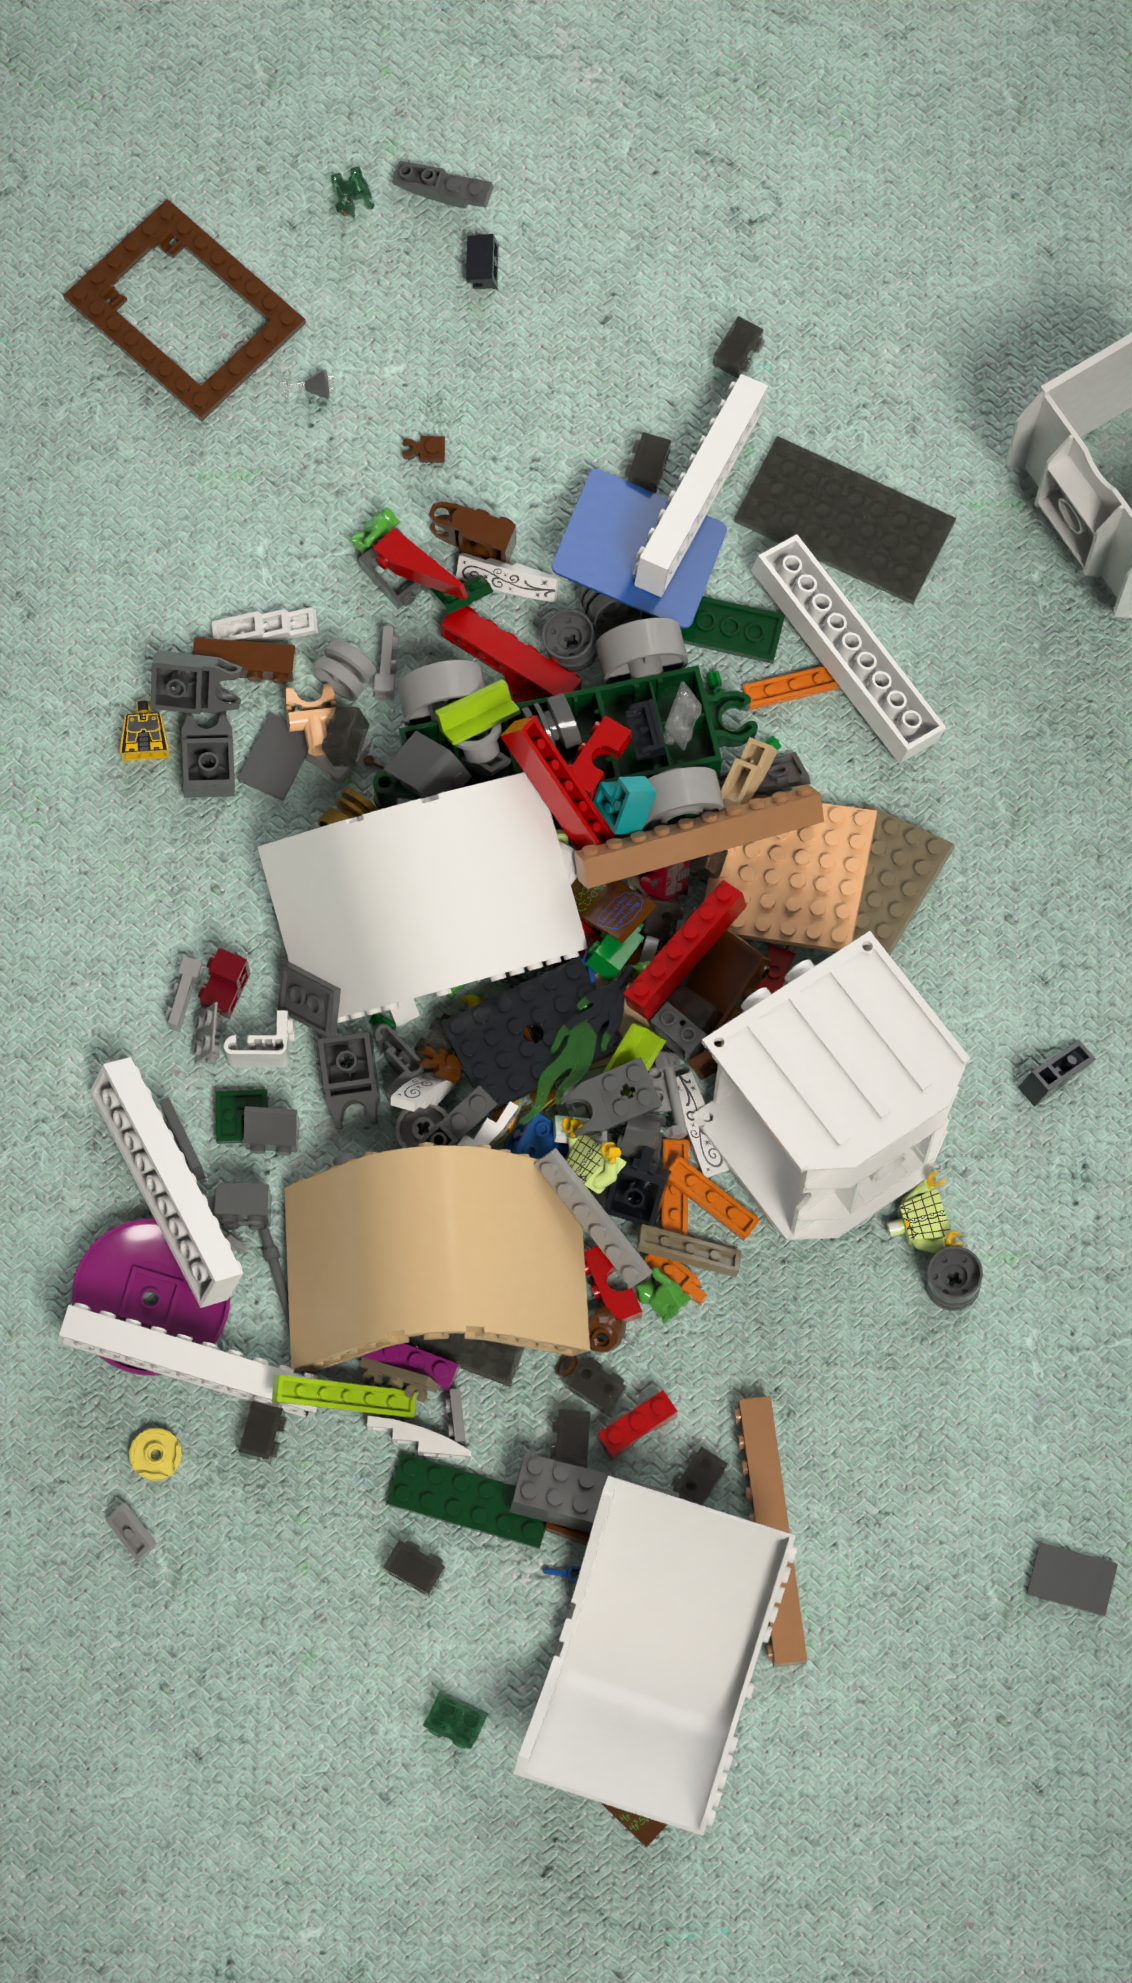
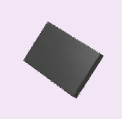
(275, 759)
(309, 999)
(182, 1138)
(1072, 1579)

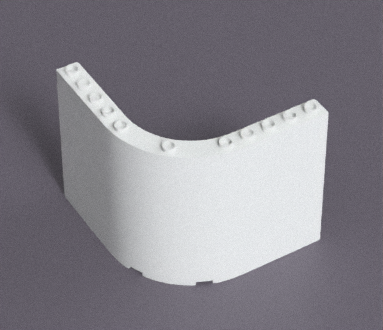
(426, 895)
(657, 1656)

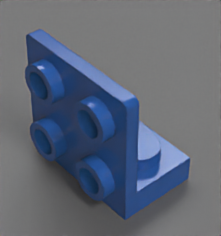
(534, 1138)

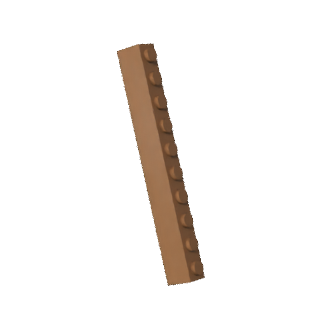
(698, 836)
(770, 1510)

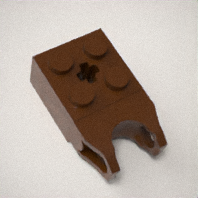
(475, 531)

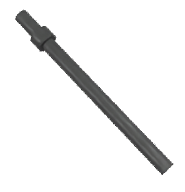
(272, 1256)

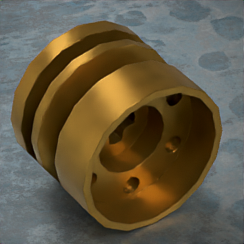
(350, 806)

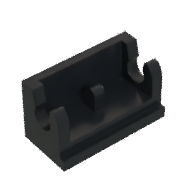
(482, 261)
(645, 729)

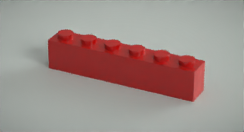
(507, 654)
(556, 783)
(685, 949)

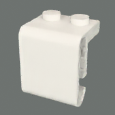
(264, 1050)

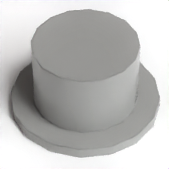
(482, 746)

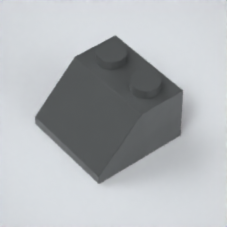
(271, 1130)

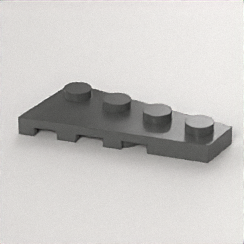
(783, 773)

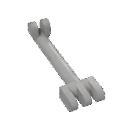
(670, 1063)

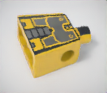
(144, 735)

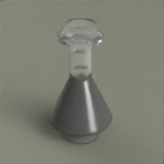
(319, 384)

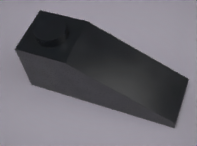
(1056, 1072)

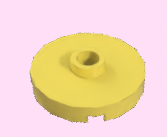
(155, 1440)

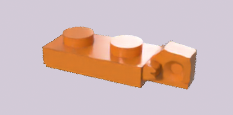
(679, 1273)

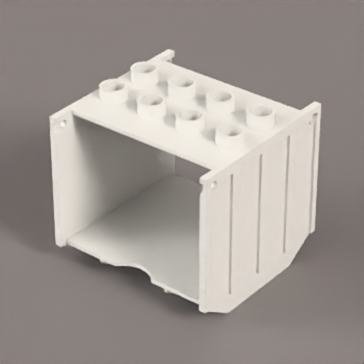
(1071, 489)
(832, 1092)

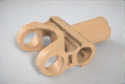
(313, 717)

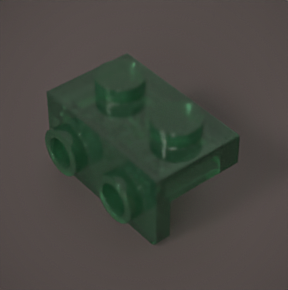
(455, 1720)

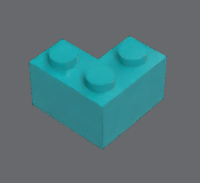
(625, 803)

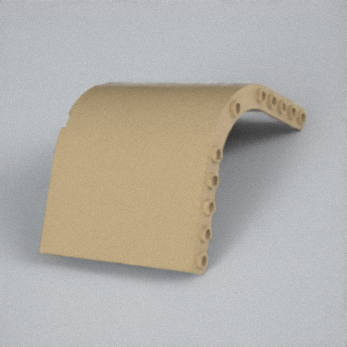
(431, 1249)

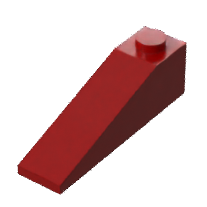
(412, 563)

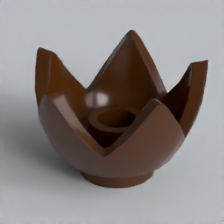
(604, 1322)

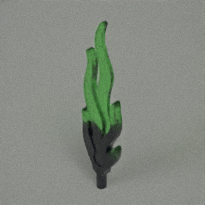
(582, 1032)

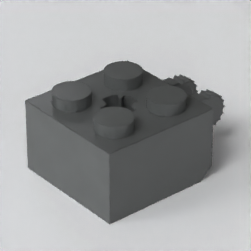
(242, 1205)

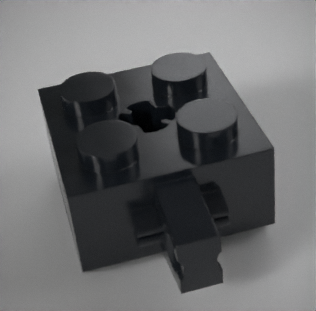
(644, 1178)

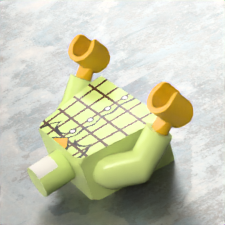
(592, 1163)
(924, 1218)

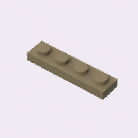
(688, 1250)

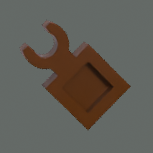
(430, 449)
(443, 1063)

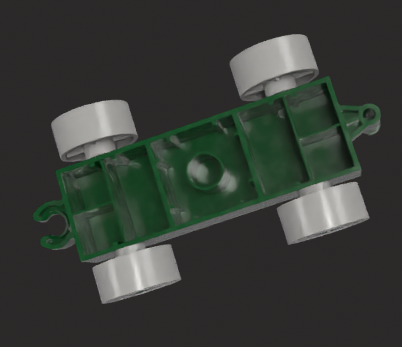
(637, 664)

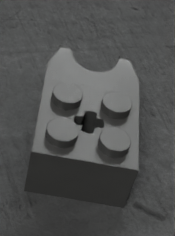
(192, 683)
(208, 749)
(353, 1084)
(606, 1103)

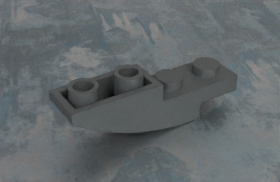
(442, 187)
(461, 1119)

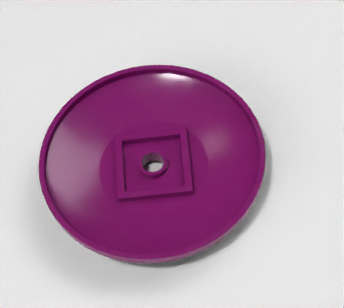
(138, 1261)

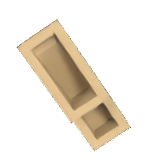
(747, 772)

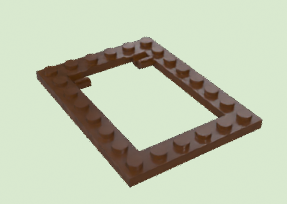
(159, 228)

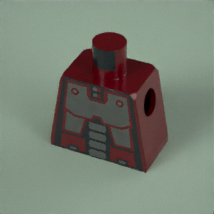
(667, 881)

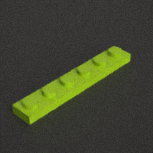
(342, 1396)

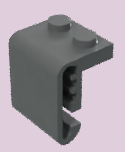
(426, 767)
(404, 1064)

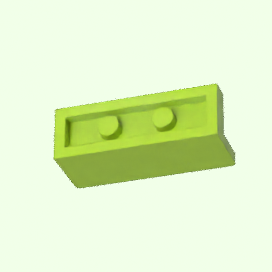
(476, 712)
(637, 1043)

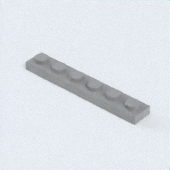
(593, 1218)

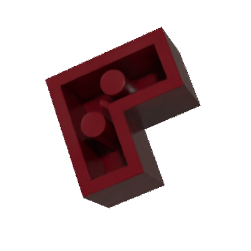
(226, 982)

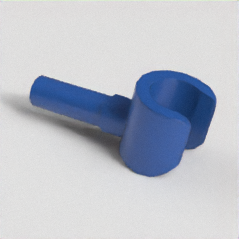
(592, 978)
(563, 1573)

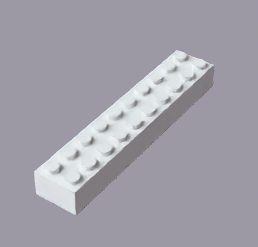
(699, 485)
(848, 649)
(166, 1182)
(176, 1357)

